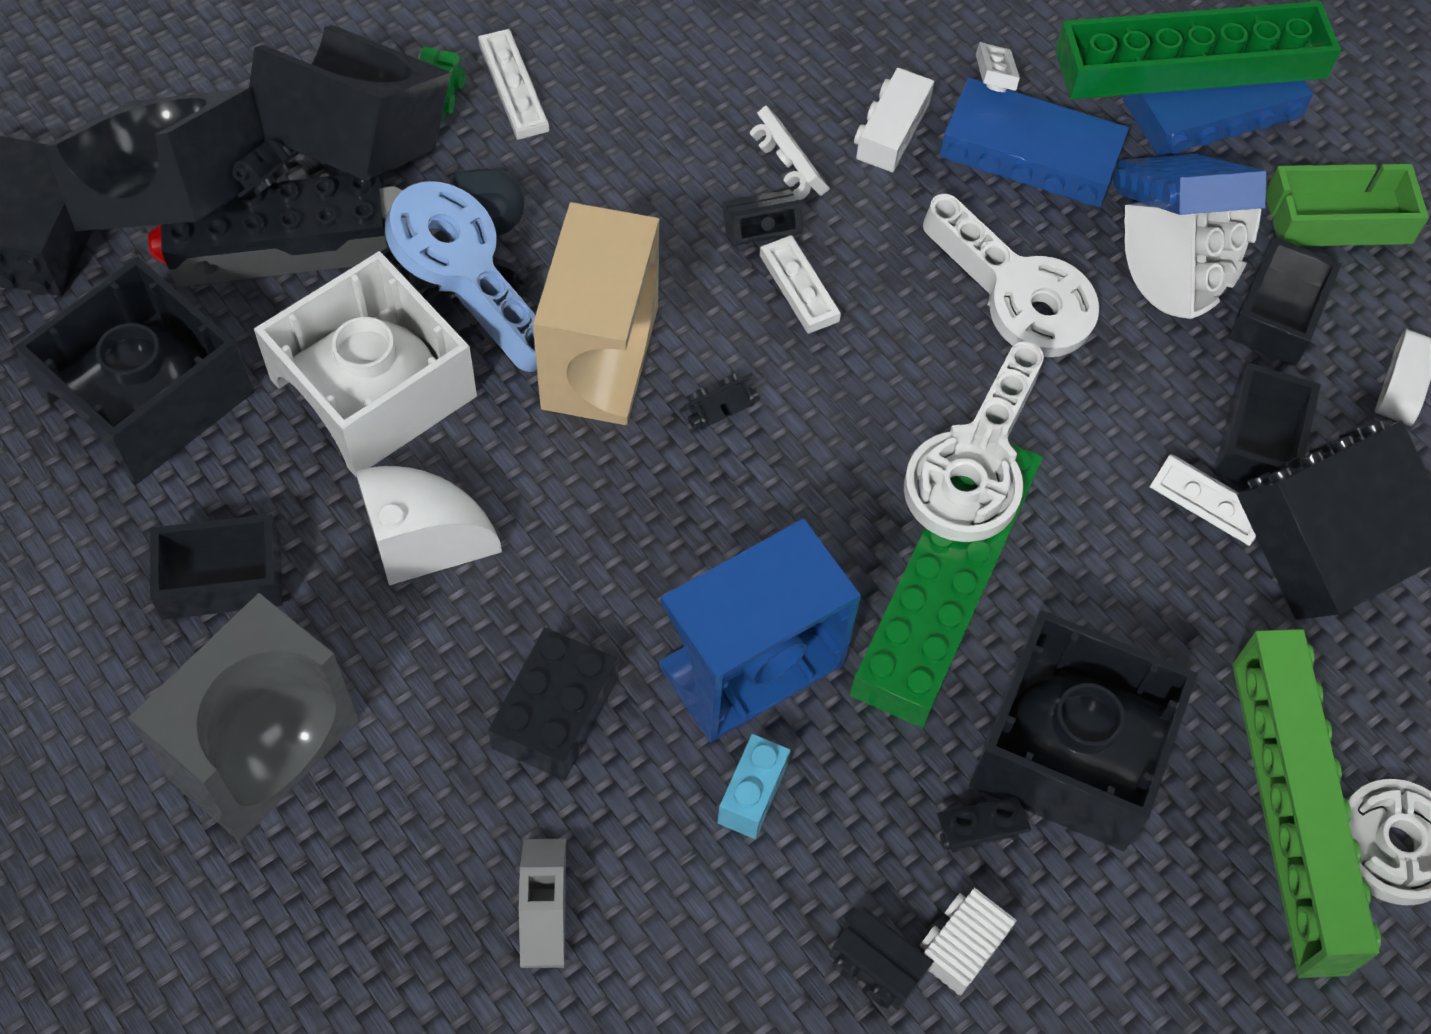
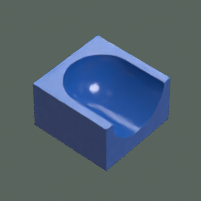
(759, 629)

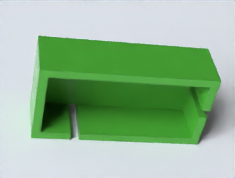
(1332, 209)

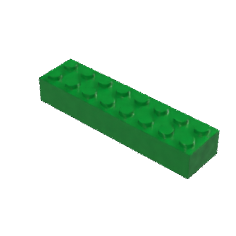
(1196, 49)
(932, 614)

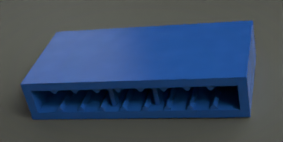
(1201, 116)
(1033, 142)
(1191, 184)

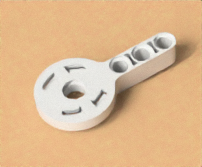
(1020, 278)
(978, 453)
(1378, 853)

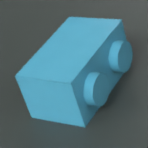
(753, 786)

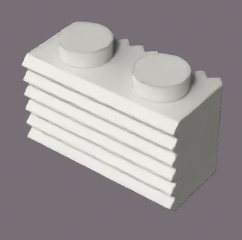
(966, 940)

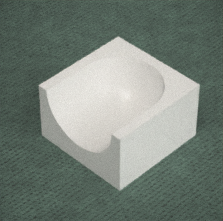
(369, 360)

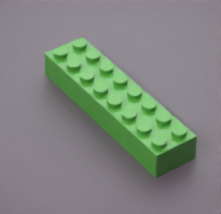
(1304, 806)

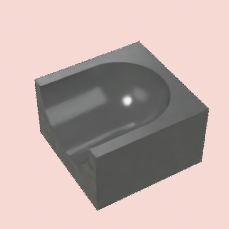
(247, 716)

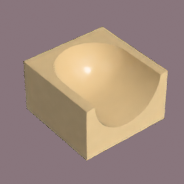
(597, 313)

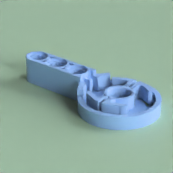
(468, 261)

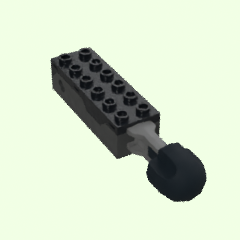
(307, 226)

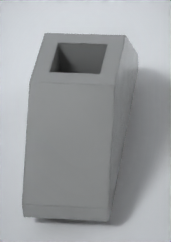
(542, 903)

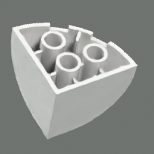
(1186, 258)
(423, 522)

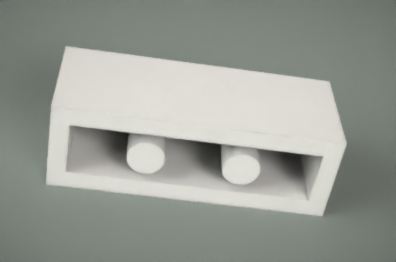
(893, 119)

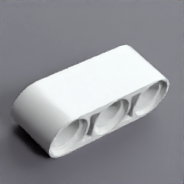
(1406, 379)

